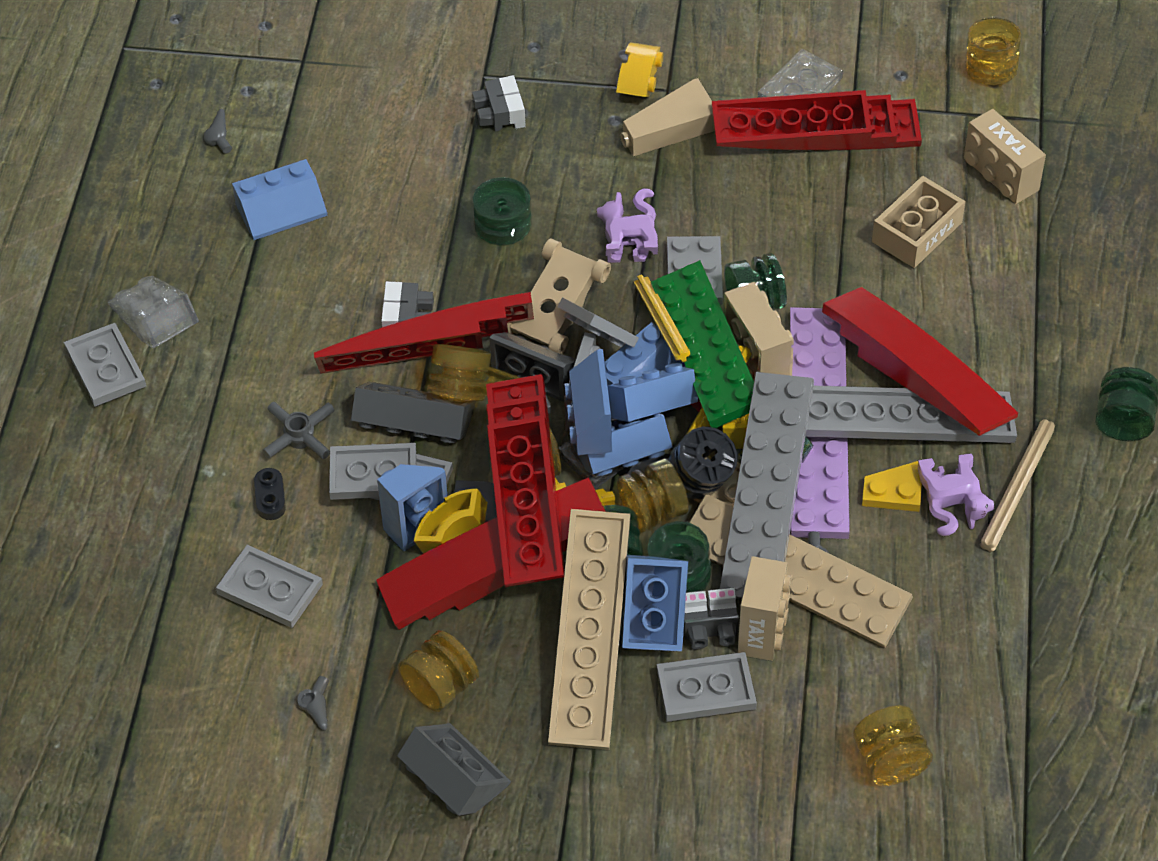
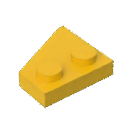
(894, 488)

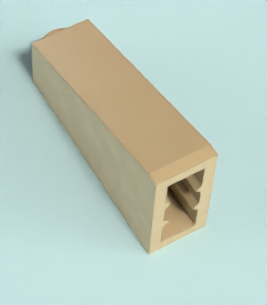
(670, 120)

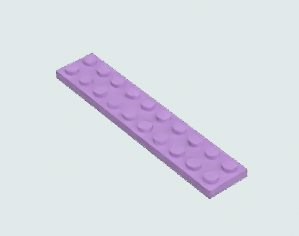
(823, 477)

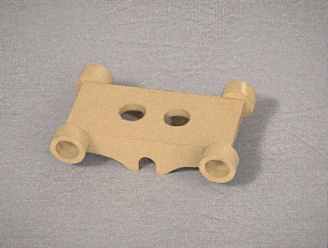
(580, 273)

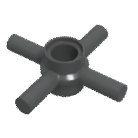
(298, 430)

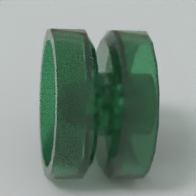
(502, 211)

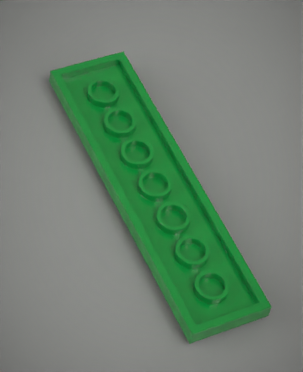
(718, 364)

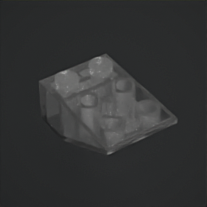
(154, 310)

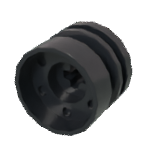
(703, 475)

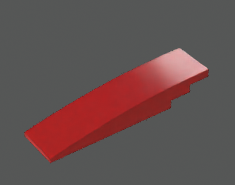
(817, 122)
(416, 336)
(917, 361)
(524, 481)
(466, 565)

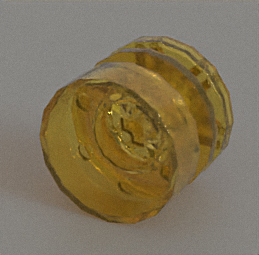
(993, 50)
(459, 372)
(653, 494)
(438, 670)
(892, 745)

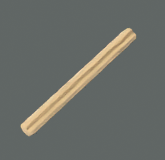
(1017, 486)

